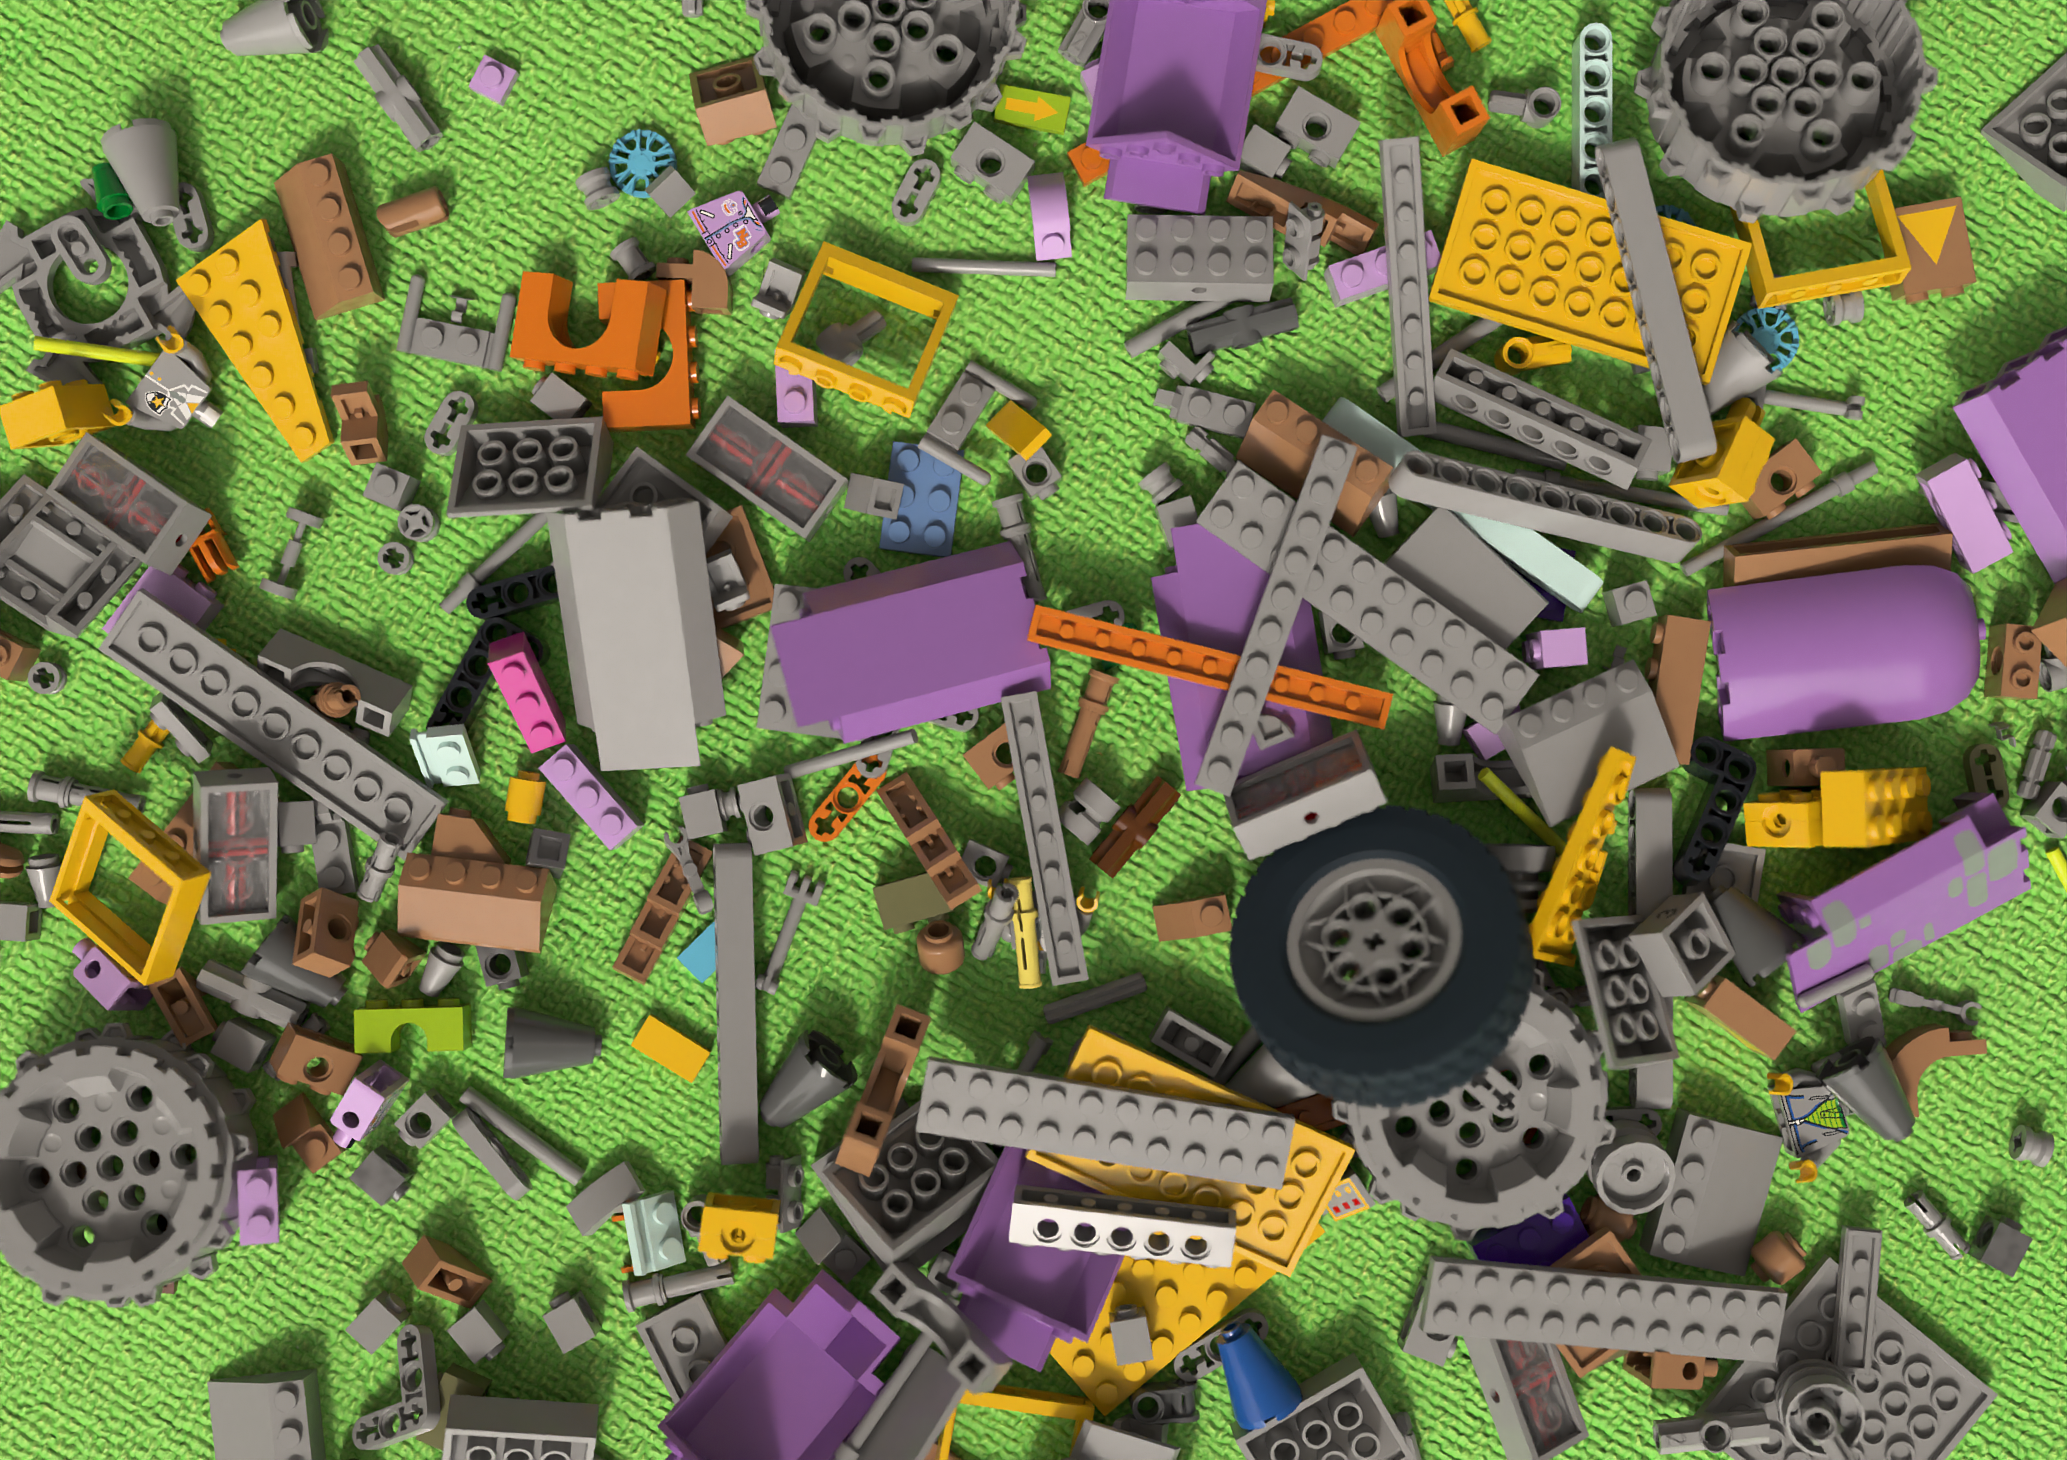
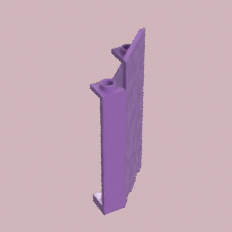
(2022, 438)
(1212, 604)
(912, 644)
(1022, 1292)

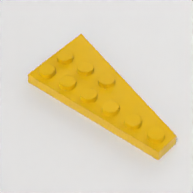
(255, 323)
(1582, 862)

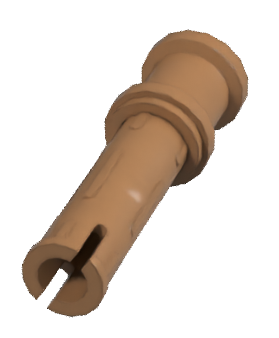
(1092, 706)

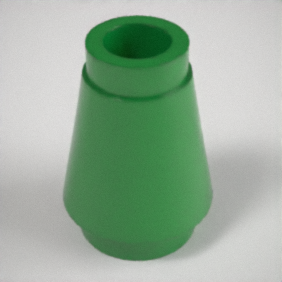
(109, 193)

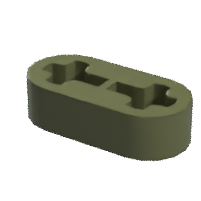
(1993, 773)

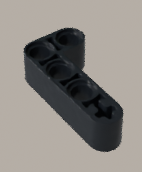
(538, 595)
(478, 685)
(1708, 814)

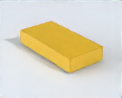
(1018, 430)
(671, 1048)

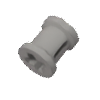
(633, 260)

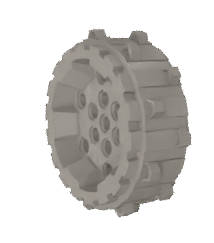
(922, 91)
(1864, 115)
(1506, 1175)
(129, 1253)

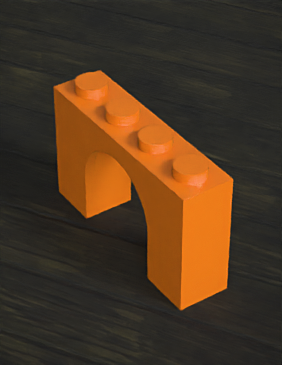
(1449, 116)
(624, 348)
(672, 400)

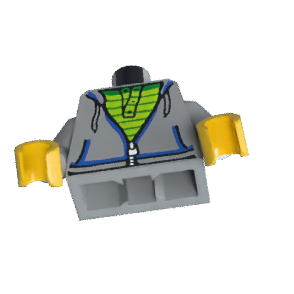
(1807, 1119)

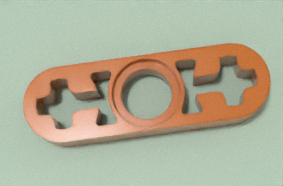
(838, 824)

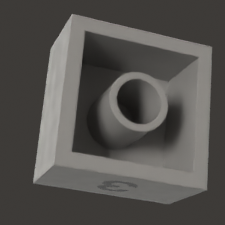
(1682, 945)

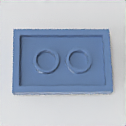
(926, 506)

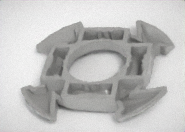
(147, 310)

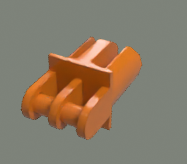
(212, 551)

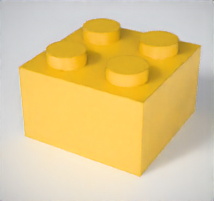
(56, 414)

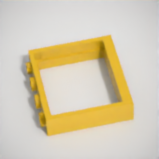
(1836, 280)
(885, 284)
(113, 814)
(1025, 1401)

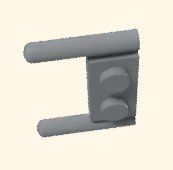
(452, 341)
(961, 413)
(1856, 1003)

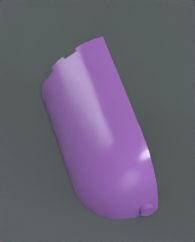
(1843, 650)

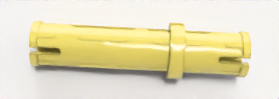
(1025, 934)

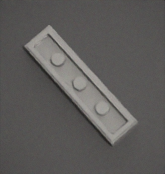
(1856, 1299)

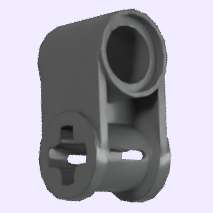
(1168, 1402)

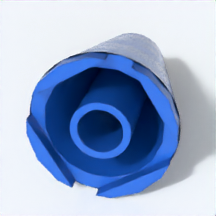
(1255, 1378)

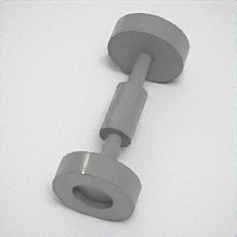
(291, 554)

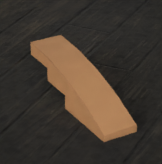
(1271, 198)
(929, 840)
(659, 916)

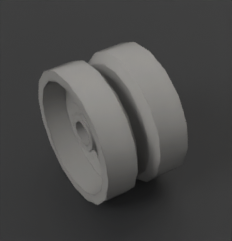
(1633, 1170)

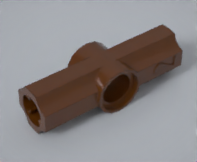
(1135, 826)

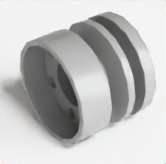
(1523, 865)
(1827, 1382)

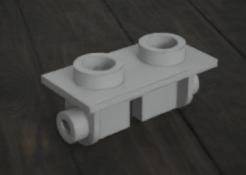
(1300, 246)
(786, 1177)

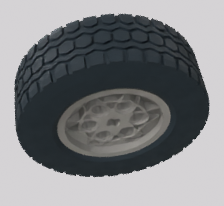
(1445, 1007)

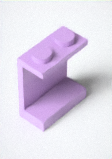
(259, 1202)

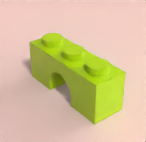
(380, 1025)

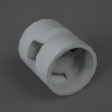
(1087, 811)

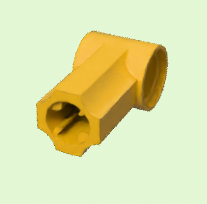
(1534, 352)

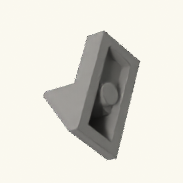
(832, 1245)

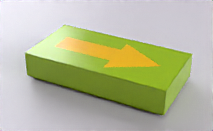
(1032, 109)

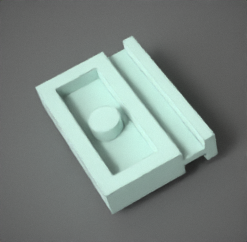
(445, 756)
(653, 1232)

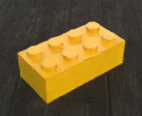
(1875, 806)

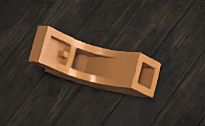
(1924, 1045)

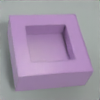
(493, 80)

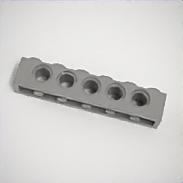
(1539, 419)
(1138, 1215)

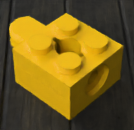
(1736, 465)
(1784, 819)
(739, 1227)

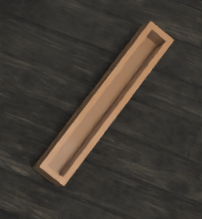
(1837, 554)

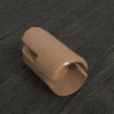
(413, 212)

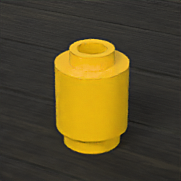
(525, 797)

